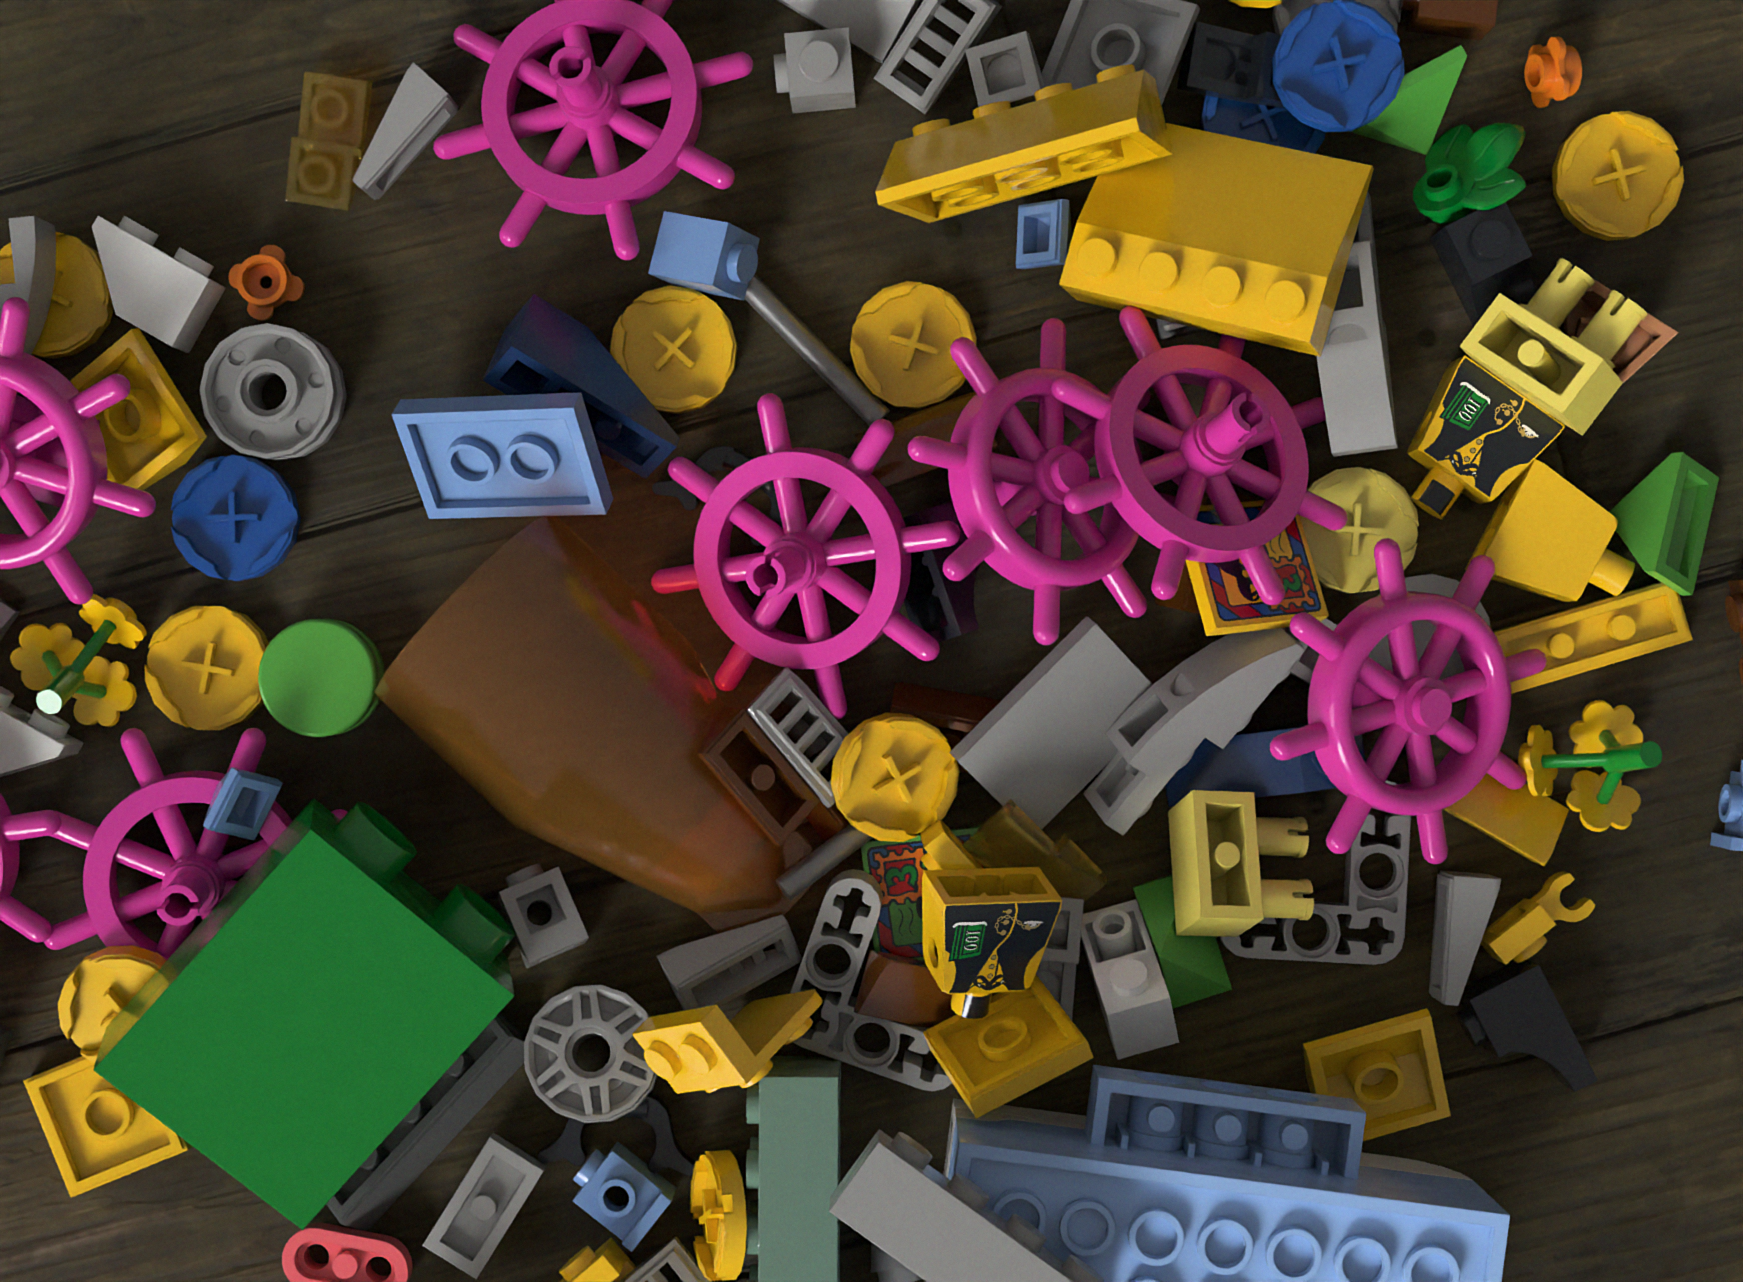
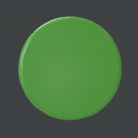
(320, 677)

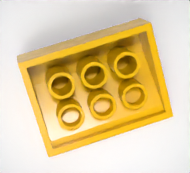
(1026, 147)
(1222, 238)

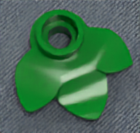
(1469, 171)

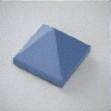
(1043, 234)
(241, 803)

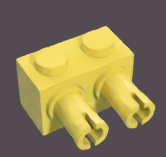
(1555, 371)
(1218, 864)

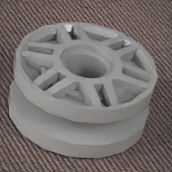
(235, 383)
(553, 1049)

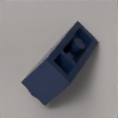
(557, 354)
(1250, 767)

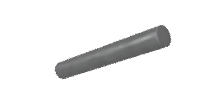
(814, 351)
(821, 861)

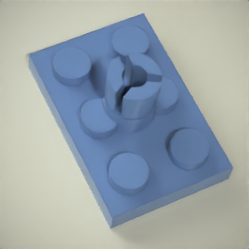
(503, 456)

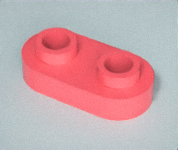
(349, 1255)

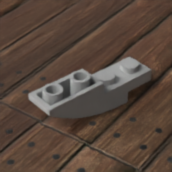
(1356, 356)
(1198, 699)

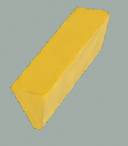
(1513, 818)

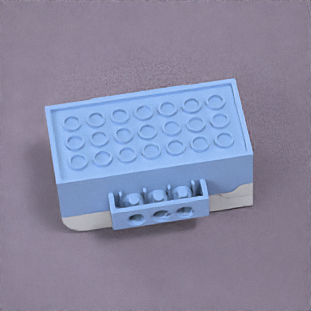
(1225, 1187)

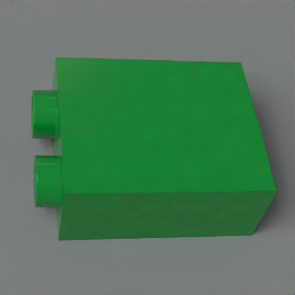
(311, 1009)

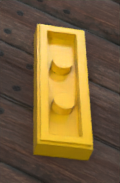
(1599, 633)

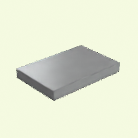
(1052, 726)

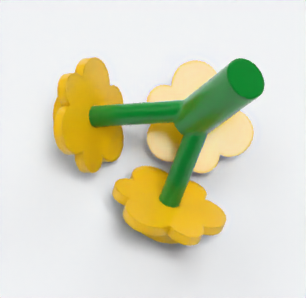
(68, 668)
(1602, 739)

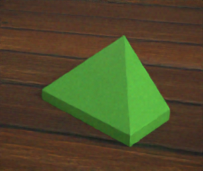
(1419, 104)
(1668, 520)
(1187, 963)

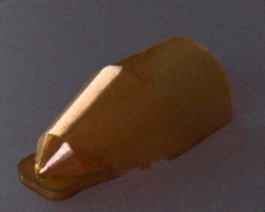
(587, 726)

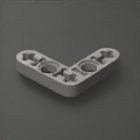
(1358, 903)
(837, 1037)

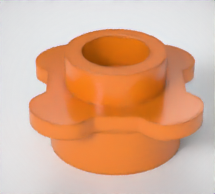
(1552, 71)
(248, 278)

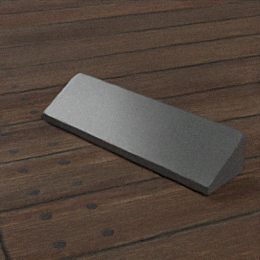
(430, 1125)

